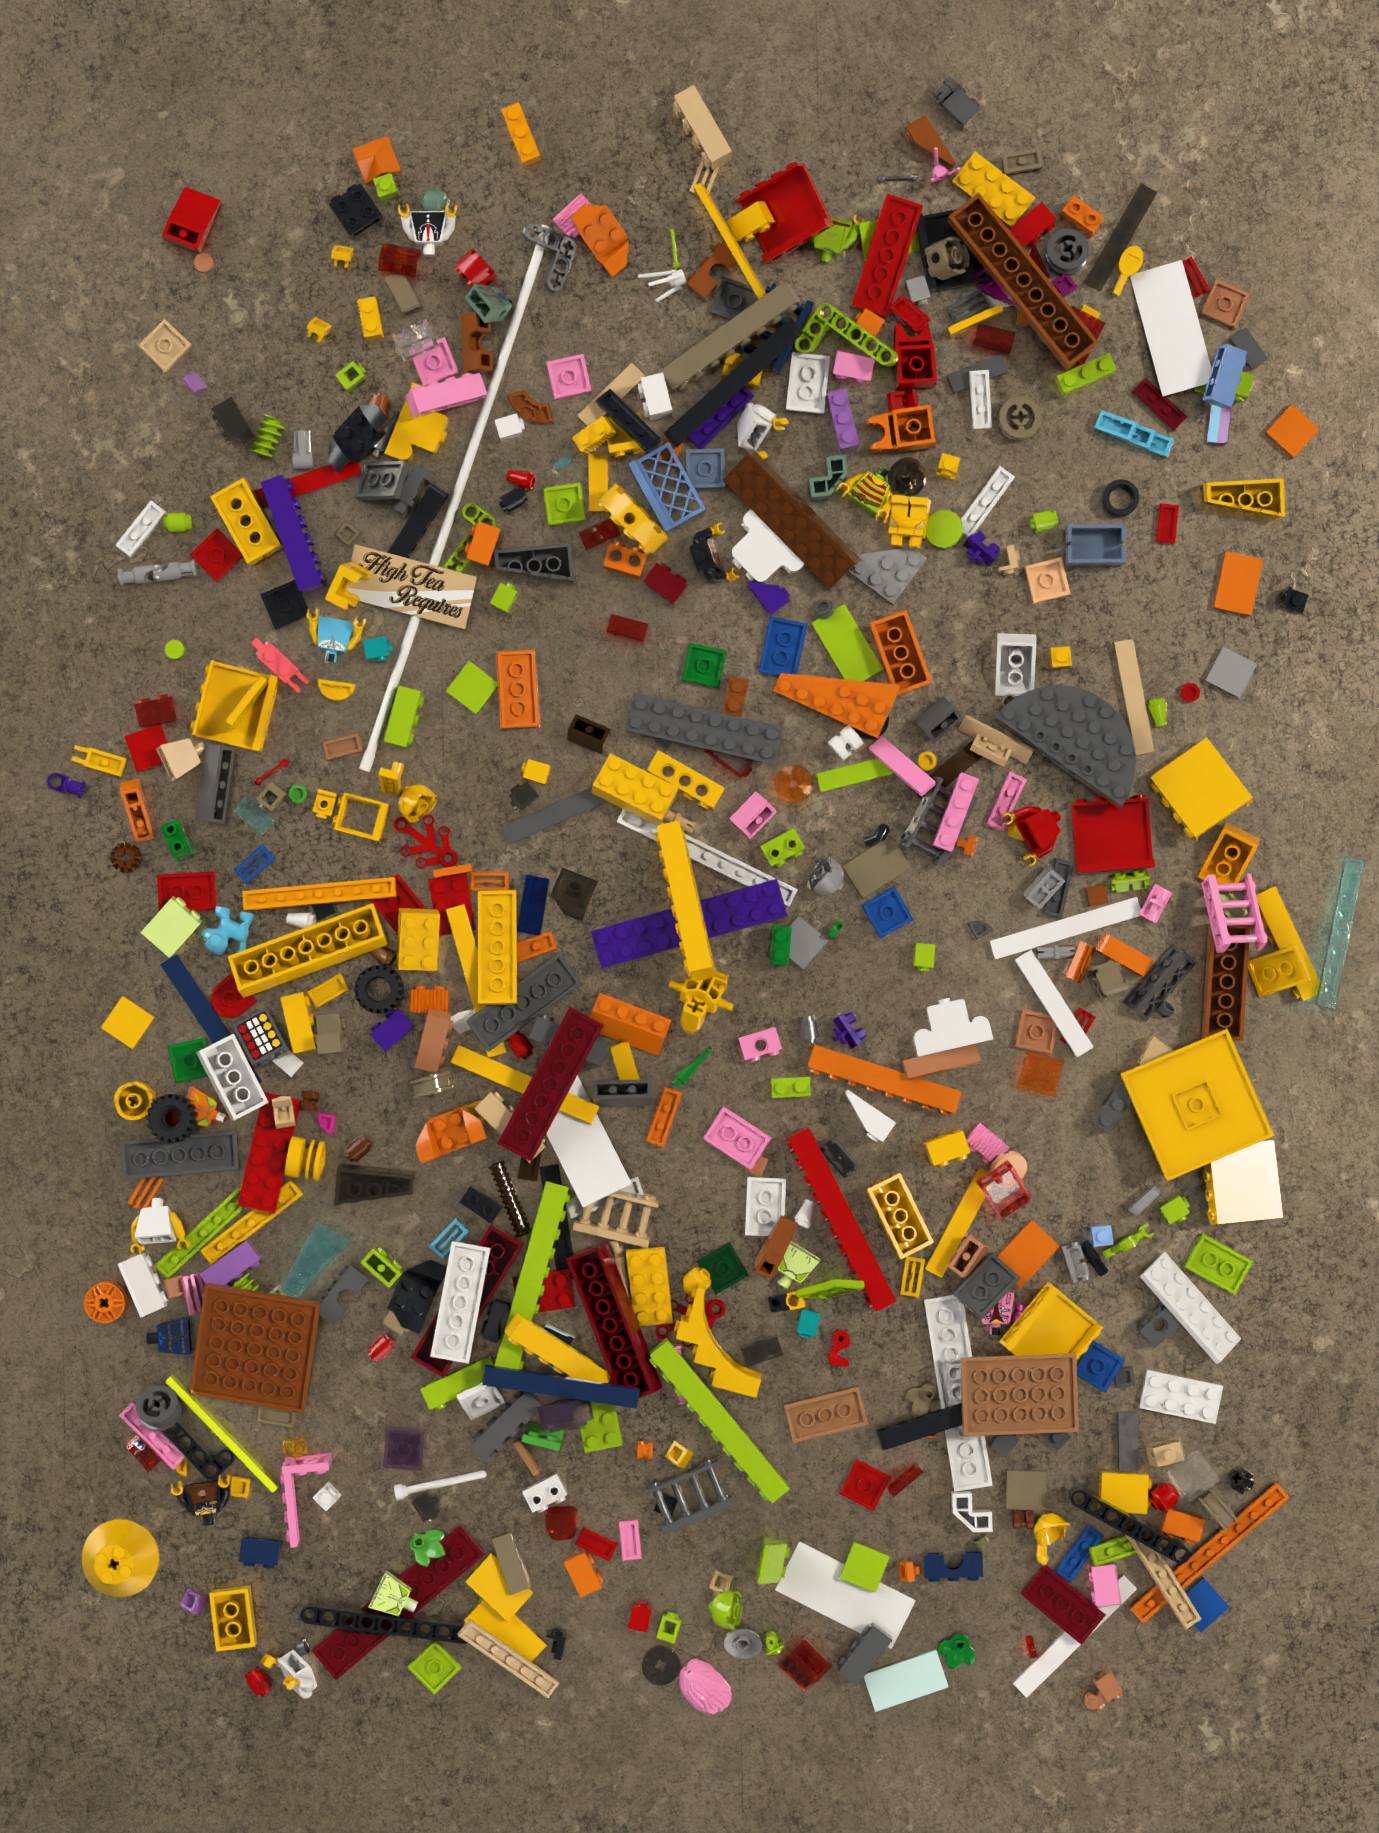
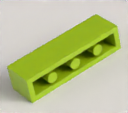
(448, 1388)

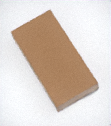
(342, 746)
(526, 1456)

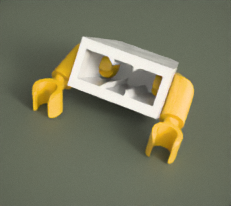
(156, 1225)

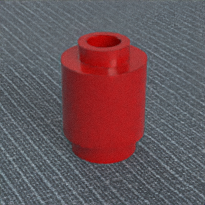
(520, 1045)
(381, 1347)
(258, 1682)

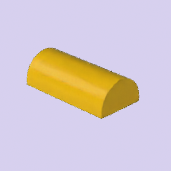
(899, 1216)

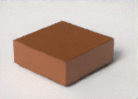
(1097, 895)

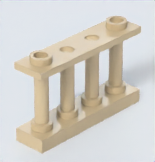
(620, 1233)

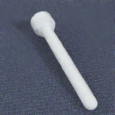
(402, 1491)

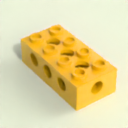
(234, 520)

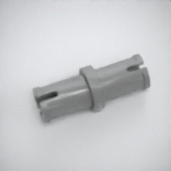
(1056, 952)

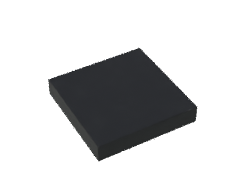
(285, 604)

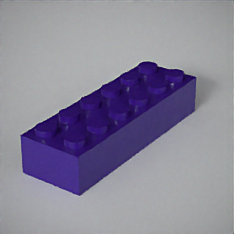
(293, 535)

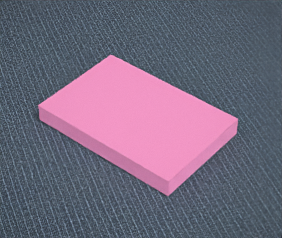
(737, 1138)

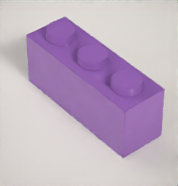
(842, 420)
(232, 1265)

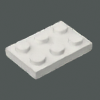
(807, 383)
(764, 1204)

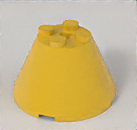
(130, 1546)

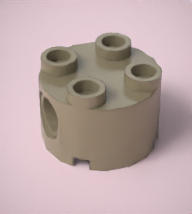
(947, 258)
(1107, 980)

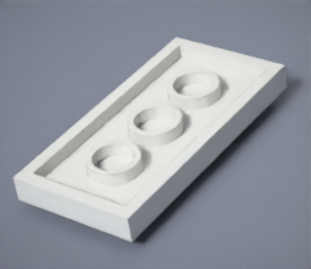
(1181, 1396)

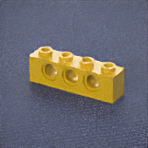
(714, 790)

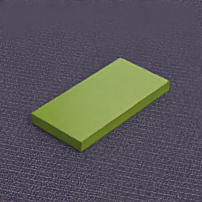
(847, 645)

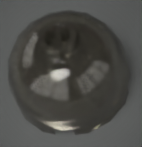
(907, 476)

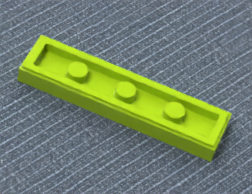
(852, 774)

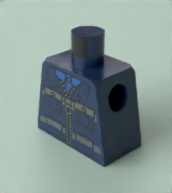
(172, 1336)

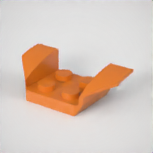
(602, 236)
(448, 1133)

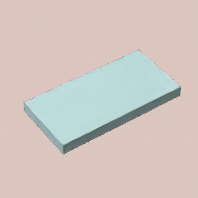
(905, 1680)

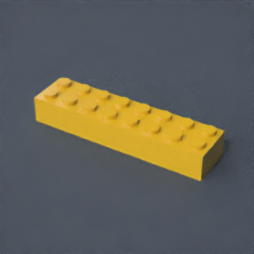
(686, 901)
(307, 950)

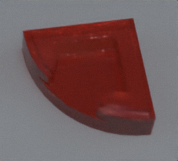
(1032, 1653)

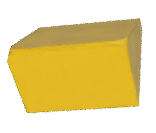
(679, 1454)

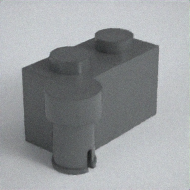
(956, 102)

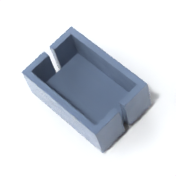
(1095, 544)

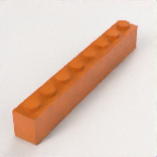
(884, 1079)

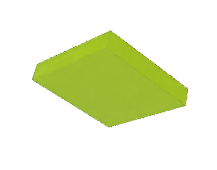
(564, 504)
(472, 687)
(864, 1567)
(434, 1667)

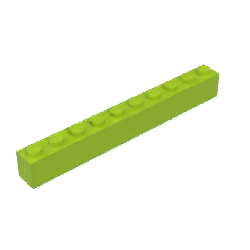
(534, 1268)
(719, 1420)

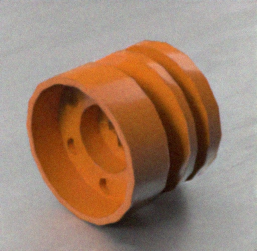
(117, 1297)

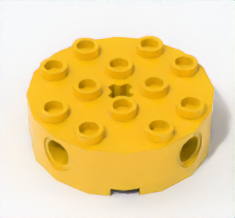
(633, 518)

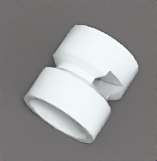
(846, 742)

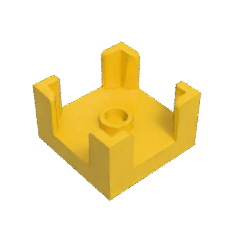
(338, 591)

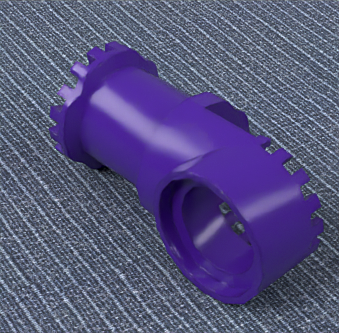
(67, 785)

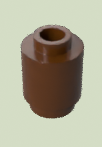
(357, 1148)

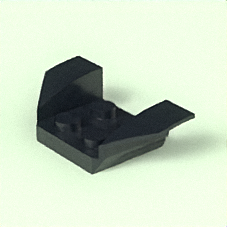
(356, 436)
(415, 1294)

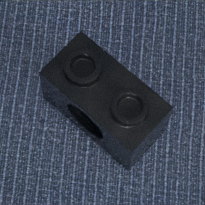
(481, 1204)

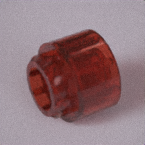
(561, 1522)

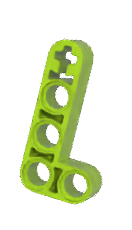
(480, 516)

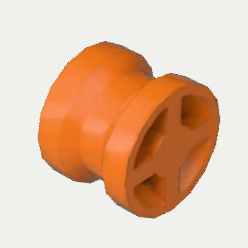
(645, 1450)

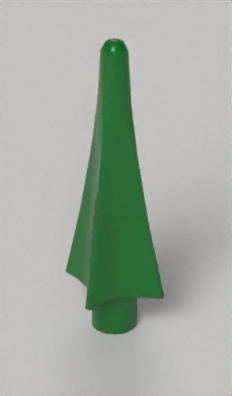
(684, 1075)

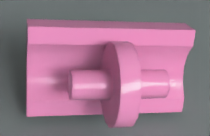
(1155, 903)

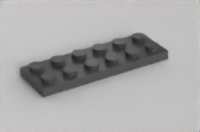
(534, 996)
(194, 1155)

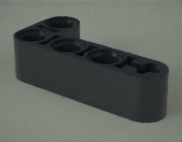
(196, 1445)

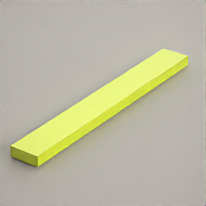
(222, 1433)

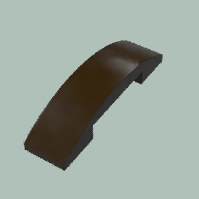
(956, 764)

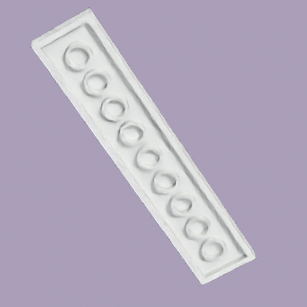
(948, 1343)

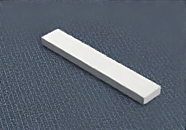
(1054, 1003)

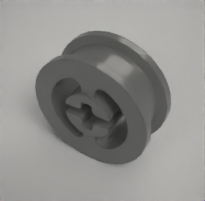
(1060, 260)
(154, 1399)

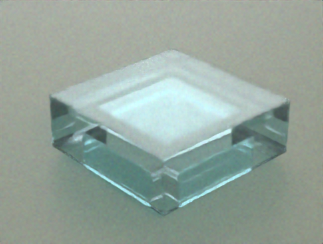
(562, 462)

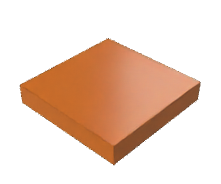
(1292, 431)

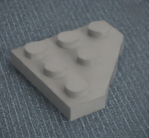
(888, 571)

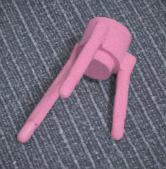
(940, 172)

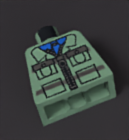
(488, 302)

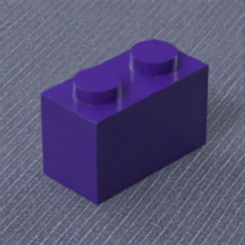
(392, 1029)

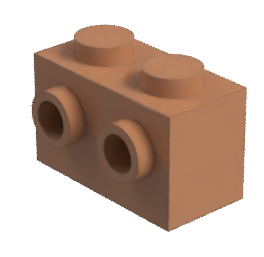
(968, 1256)

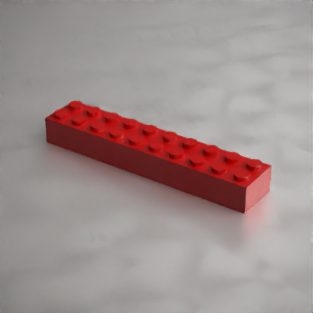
(841, 1218)

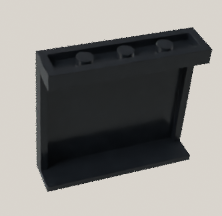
(934, 228)

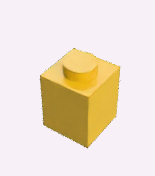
(1060, 657)
(535, 771)

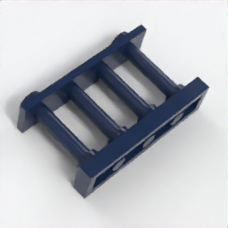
(803, 312)

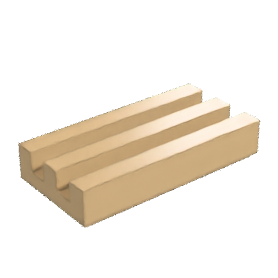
(692, 190)

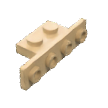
(994, 744)

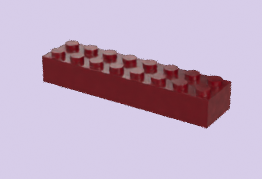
(501, 1257)
(613, 1319)

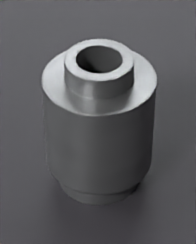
(808, 1029)

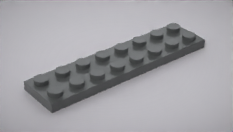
(704, 728)

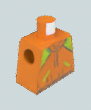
(206, 1107)

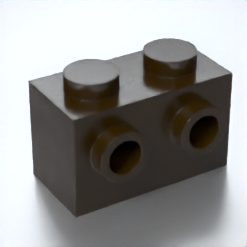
(588, 734)

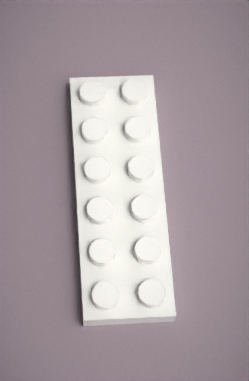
(460, 1302)
(1190, 1307)

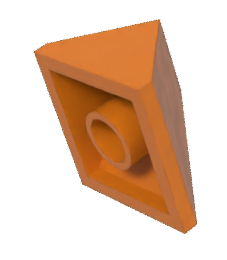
(376, 159)

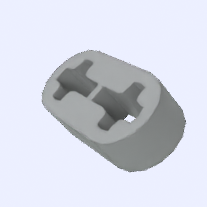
(1144, 1200)

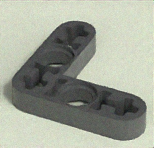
(556, 247)

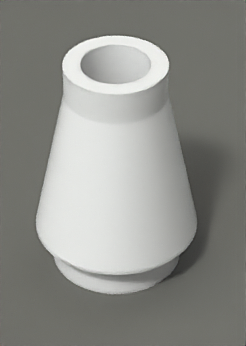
(301, 920)
(805, 1215)

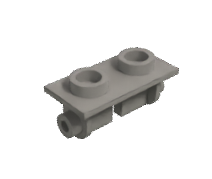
(1073, 1255)

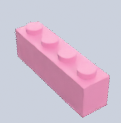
(445, 395)
(955, 812)

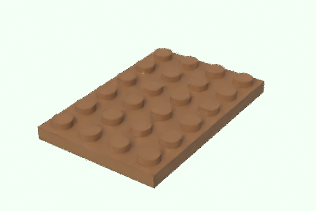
(1019, 1394)

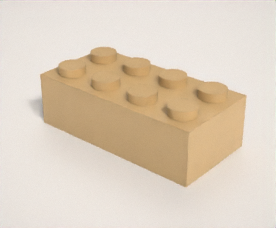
(702, 128)

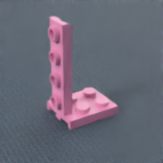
(300, 1466)

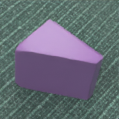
(195, 383)
(193, 1601)

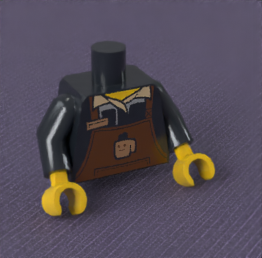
(707, 557)
(204, 1497)

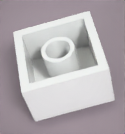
(656, 396)

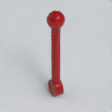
(284, 763)

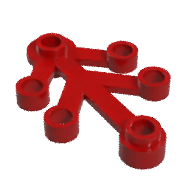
(429, 843)
(683, 1310)

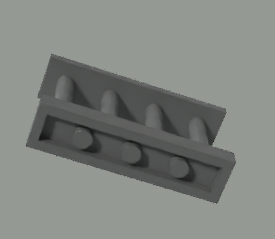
(908, 837)
(705, 1508)

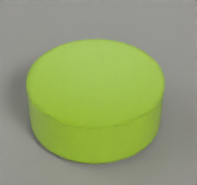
(174, 649)

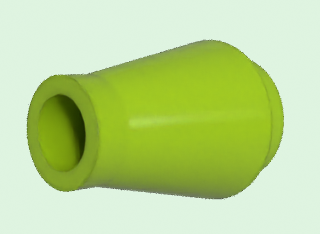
(1158, 711)

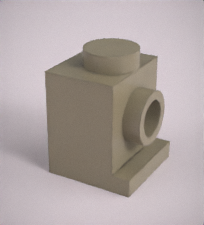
(271, 789)

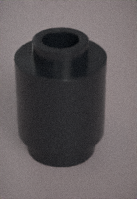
(513, 500)

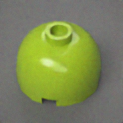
(726, 1609)

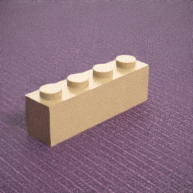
(498, 1114)

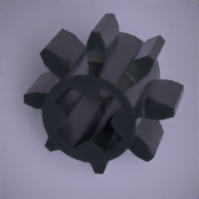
(1242, 1481)

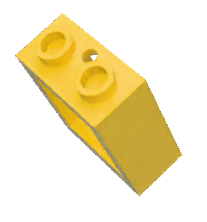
(380, 821)

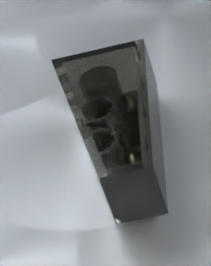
(370, 1183)

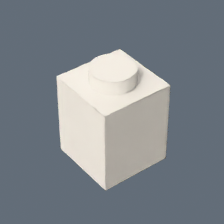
(509, 427)

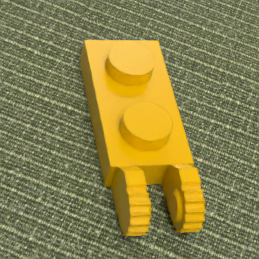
(101, 761)

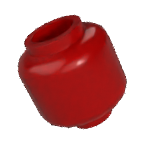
(1164, 1497)

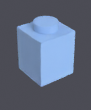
(1101, 1235)

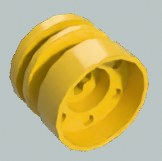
(305, 1158)

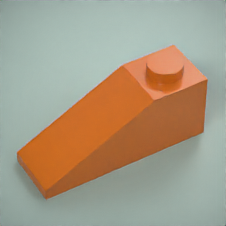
(137, 810)

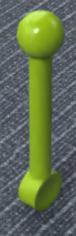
(676, 264)

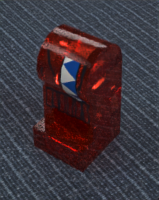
(143, 1453)

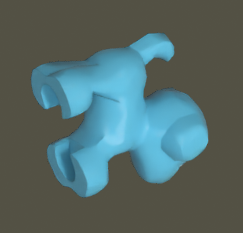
(217, 939)

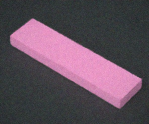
(901, 766)
(155, 1439)

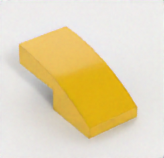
(624, 1061)

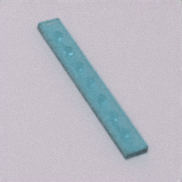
(1340, 933)

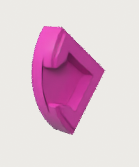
(326, 1122)

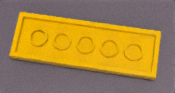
(497, 947)

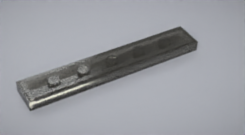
(1120, 237)

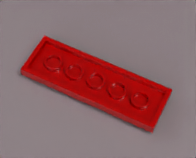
(887, 254)
(267, 1159)

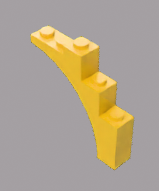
(725, 1371)

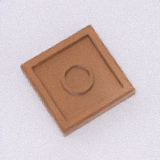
(1225, 304)
(1036, 1032)

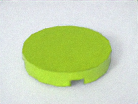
(944, 529)

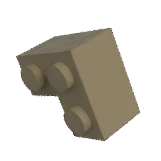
(330, 1033)

